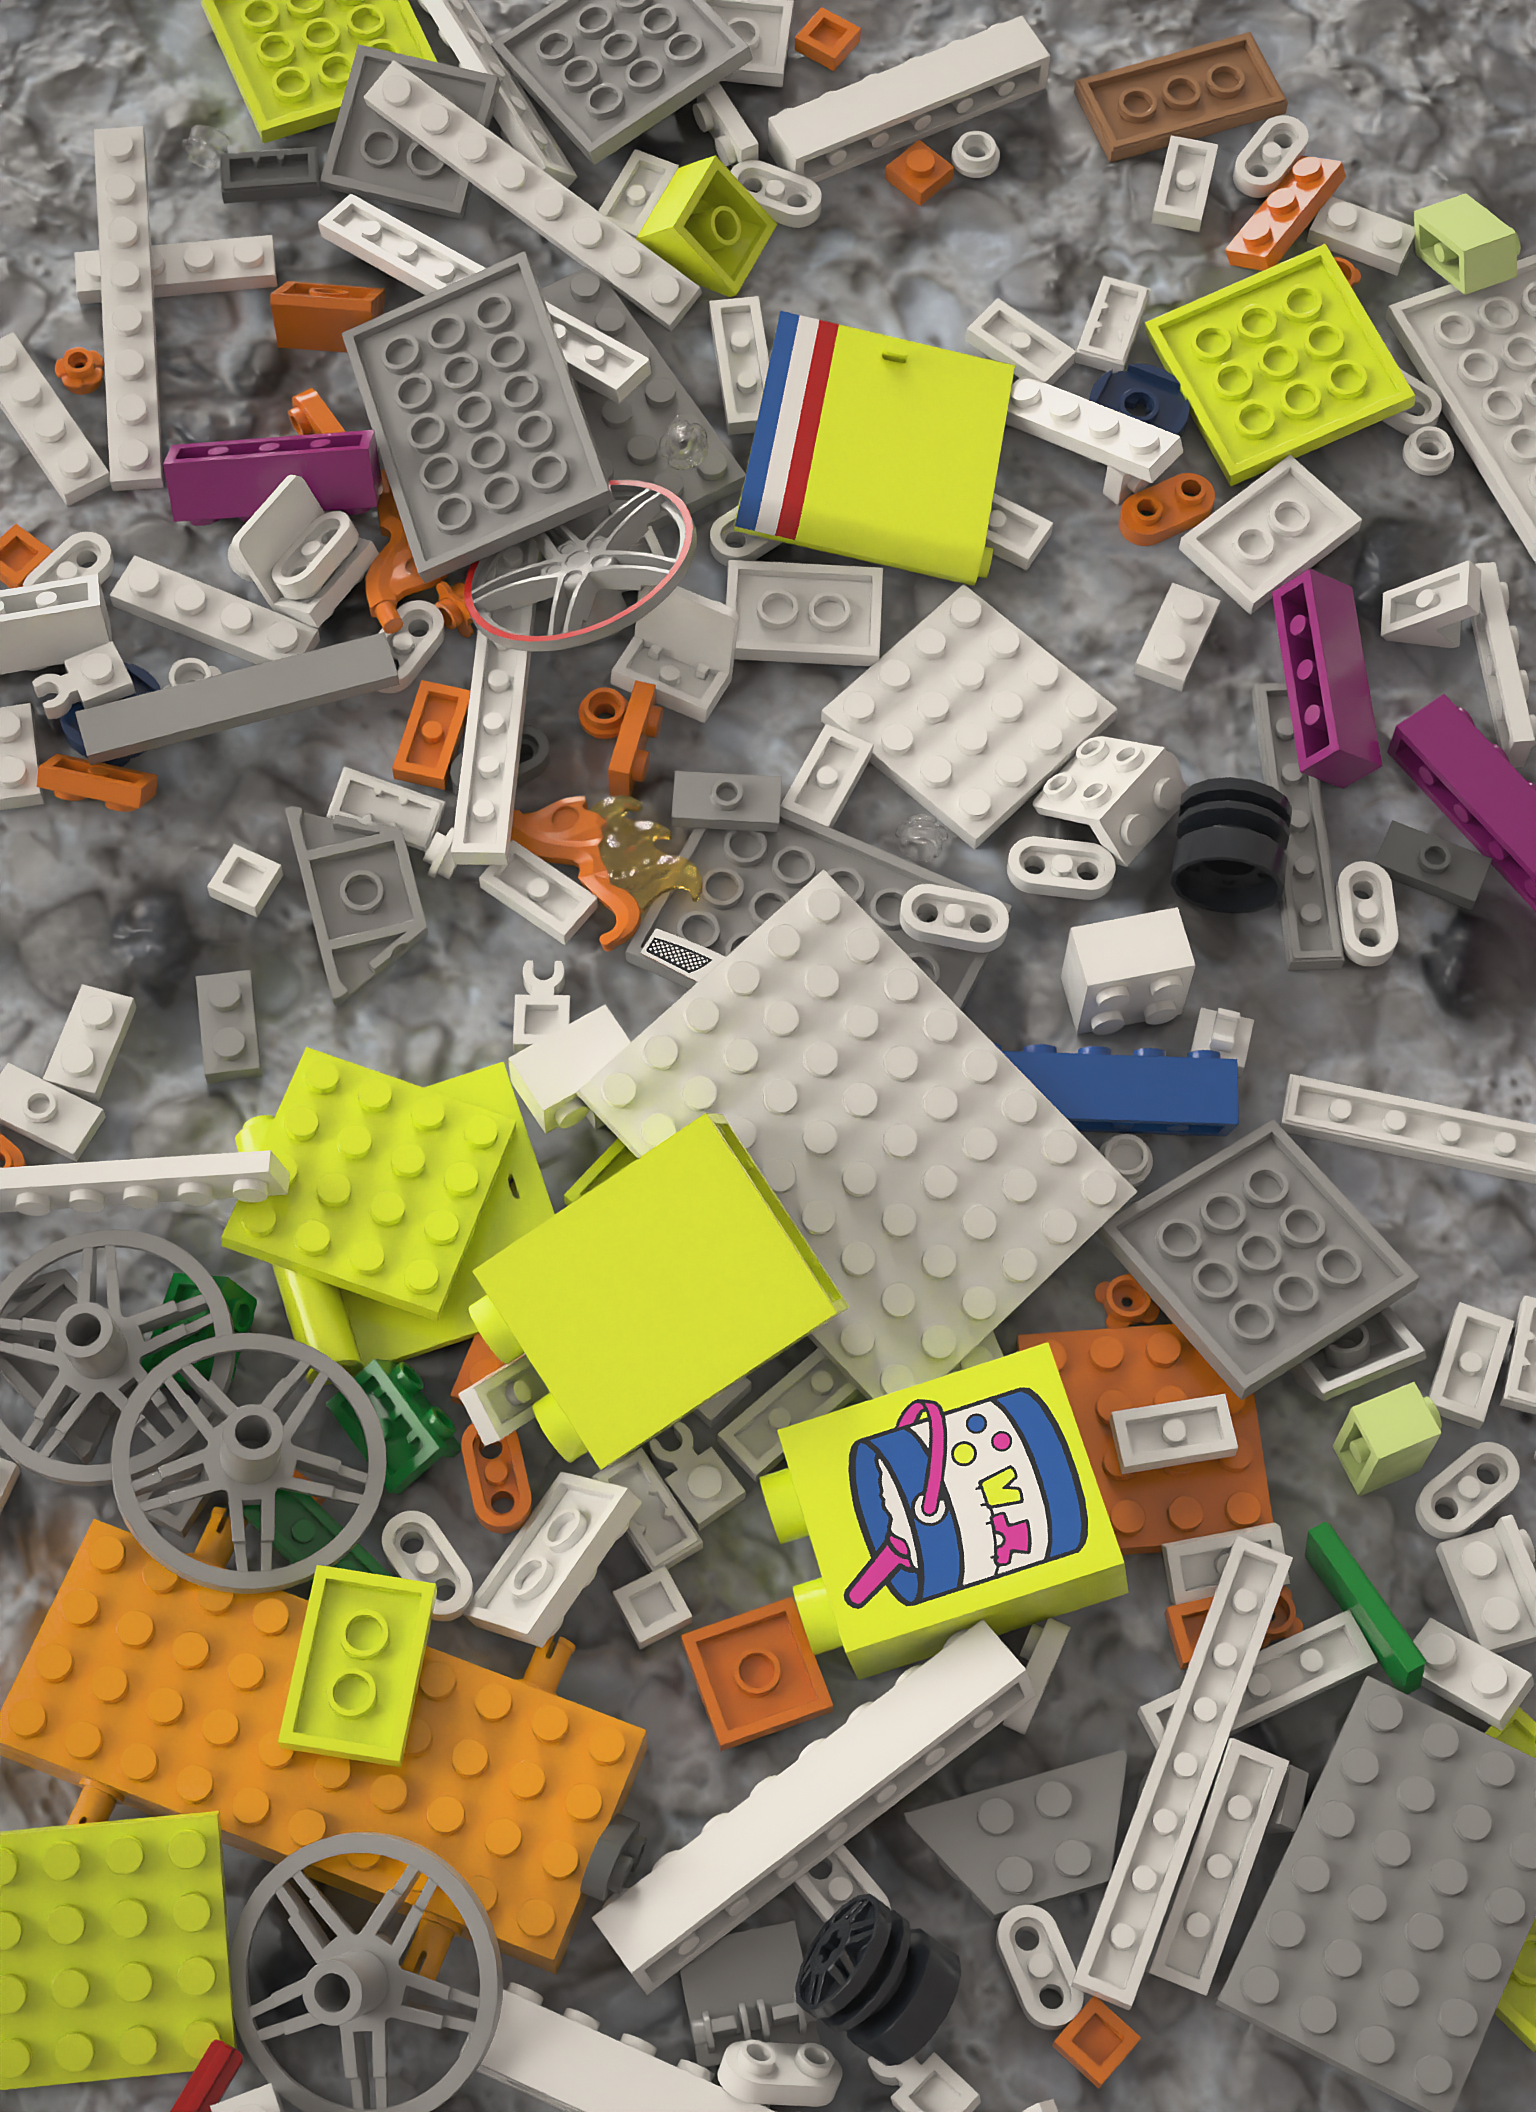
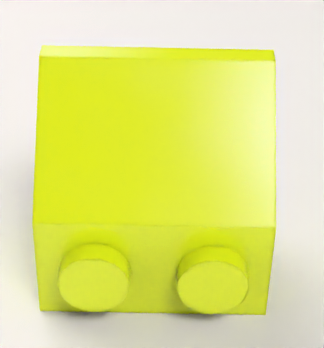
(708, 226)

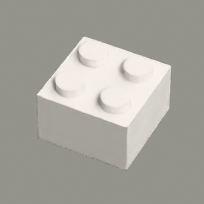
(1127, 971)

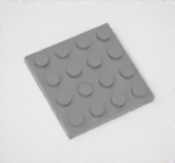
(619, 64)
(1257, 1258)

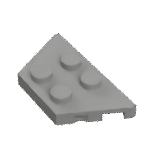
(357, 896)
(46, 1300)
(1030, 1836)

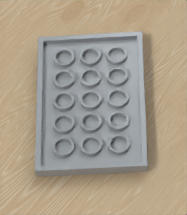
(476, 418)
(631, 431)
(757, 872)
(1397, 1902)

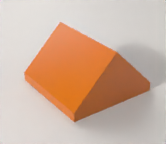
(318, 313)

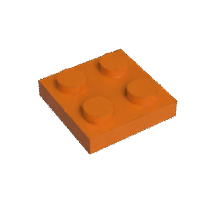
(756, 1673)

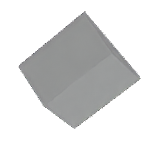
(1359, 1357)

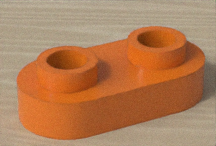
(312, 415)
(1170, 507)
(496, 1480)

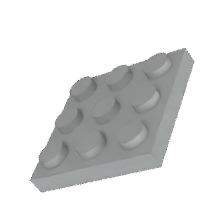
(383, 162)

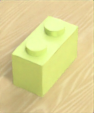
(1466, 243)
(1387, 1438)

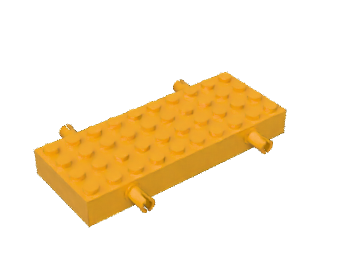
(179, 1708)

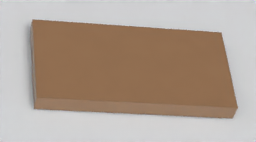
(1180, 96)

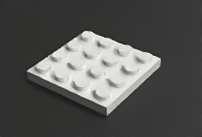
(970, 715)

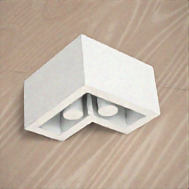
(561, 1063)

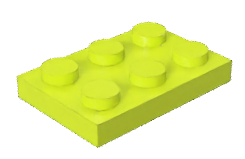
(358, 1666)

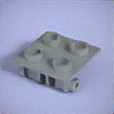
(746, 1992)

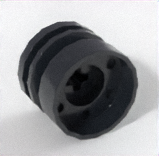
(1231, 845)
(878, 1980)

